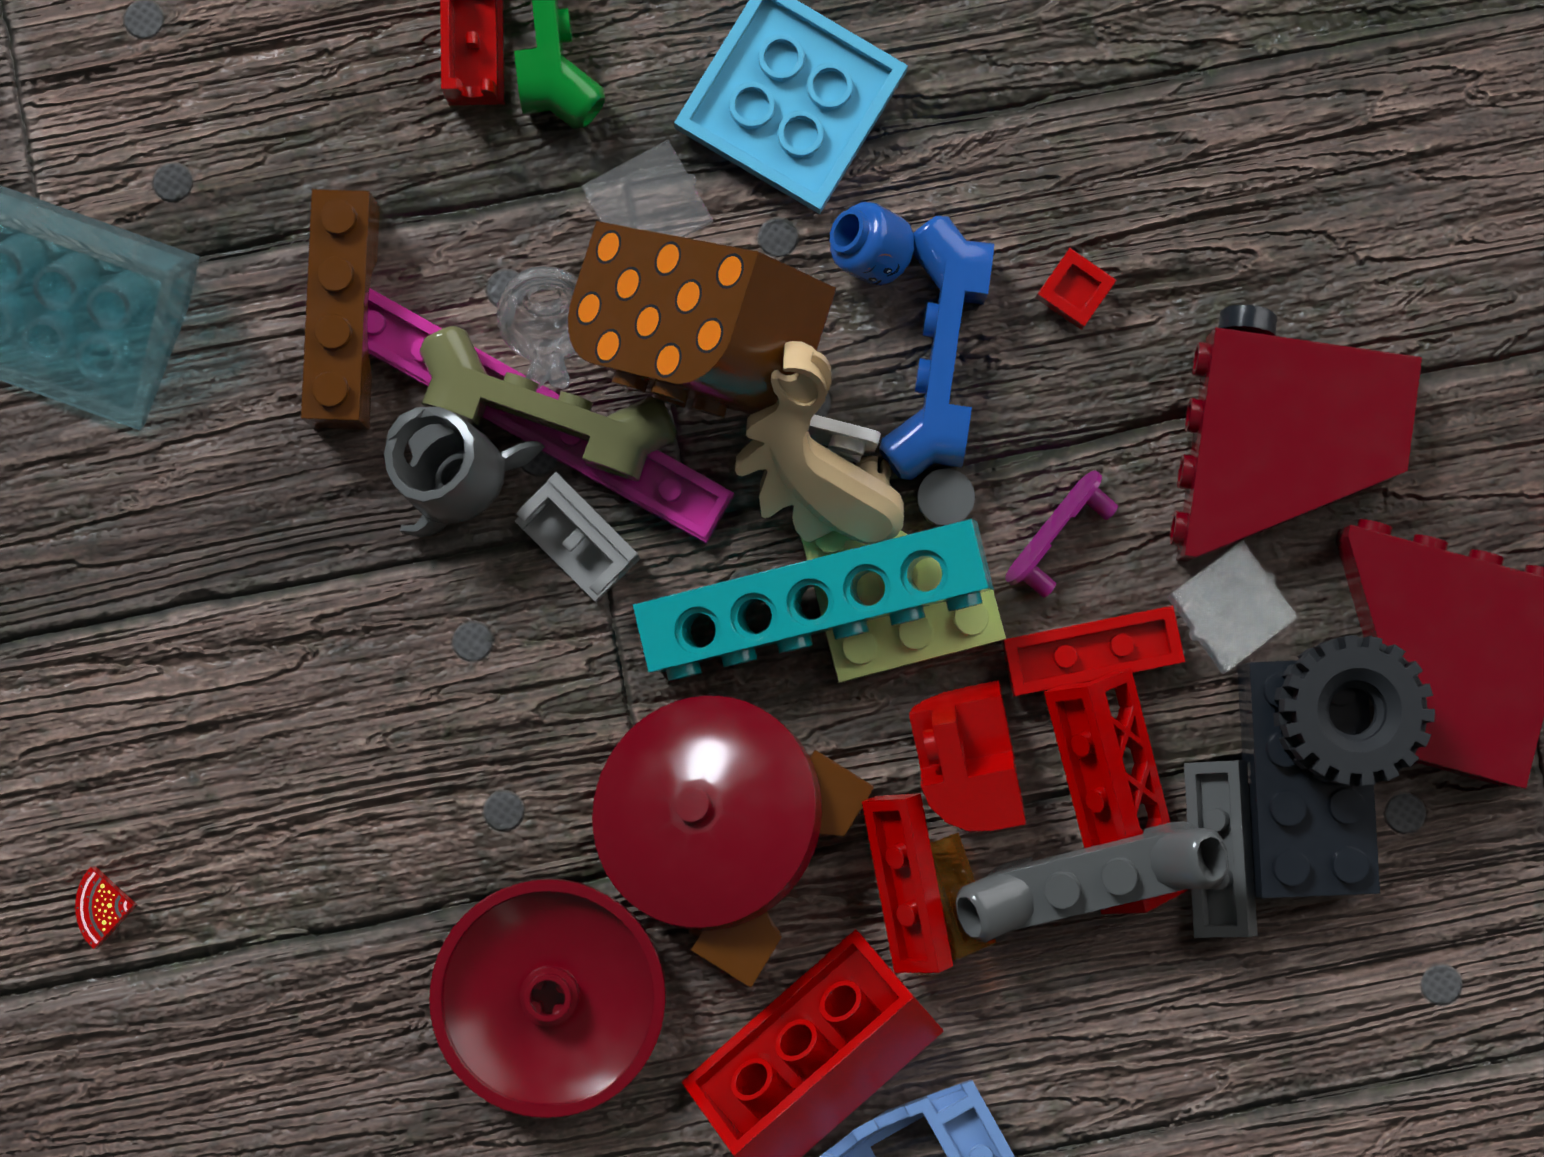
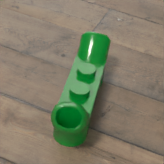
(549, 79)

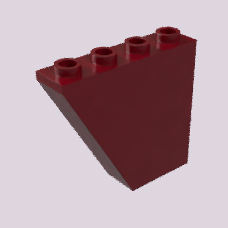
(1287, 432)
(1471, 633)

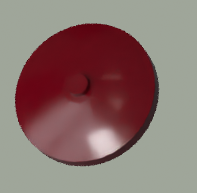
(707, 813)
(547, 998)

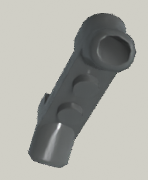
(1092, 879)

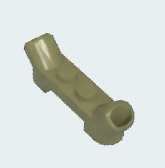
(614, 442)

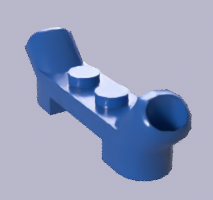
(940, 429)

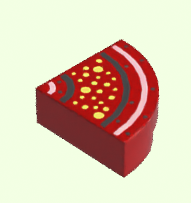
(100, 907)

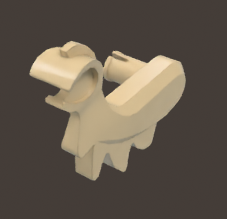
(800, 472)

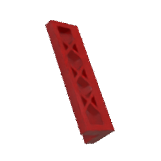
(1093, 763)

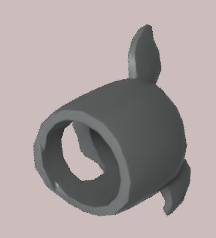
(452, 467)

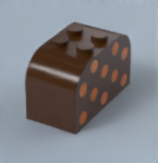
(691, 317)

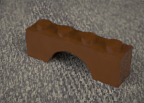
(338, 285)
(747, 947)

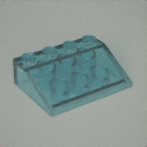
(87, 308)

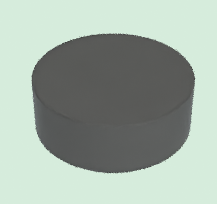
(945, 497)

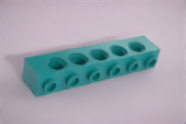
(668, 620)

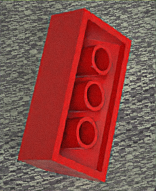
(812, 1054)

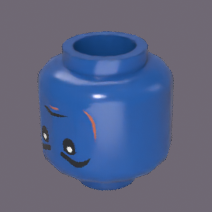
(871, 243)

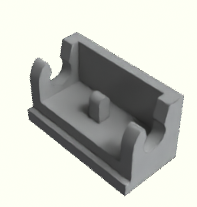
(576, 537)

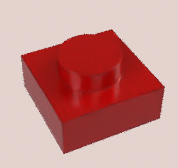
(1075, 288)

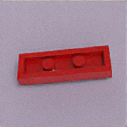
(1093, 650)
(907, 883)

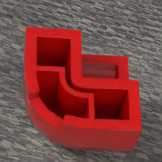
(968, 758)

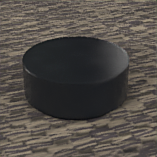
(1248, 319)

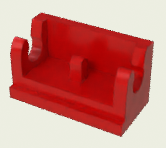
(472, 52)

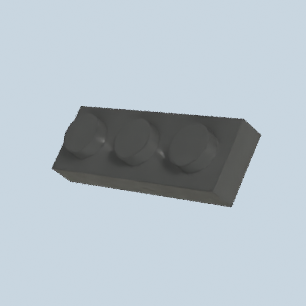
(1220, 802)

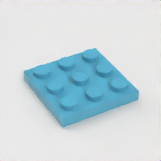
(791, 98)

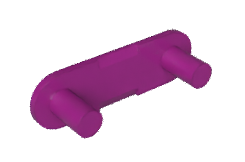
(1083, 493)

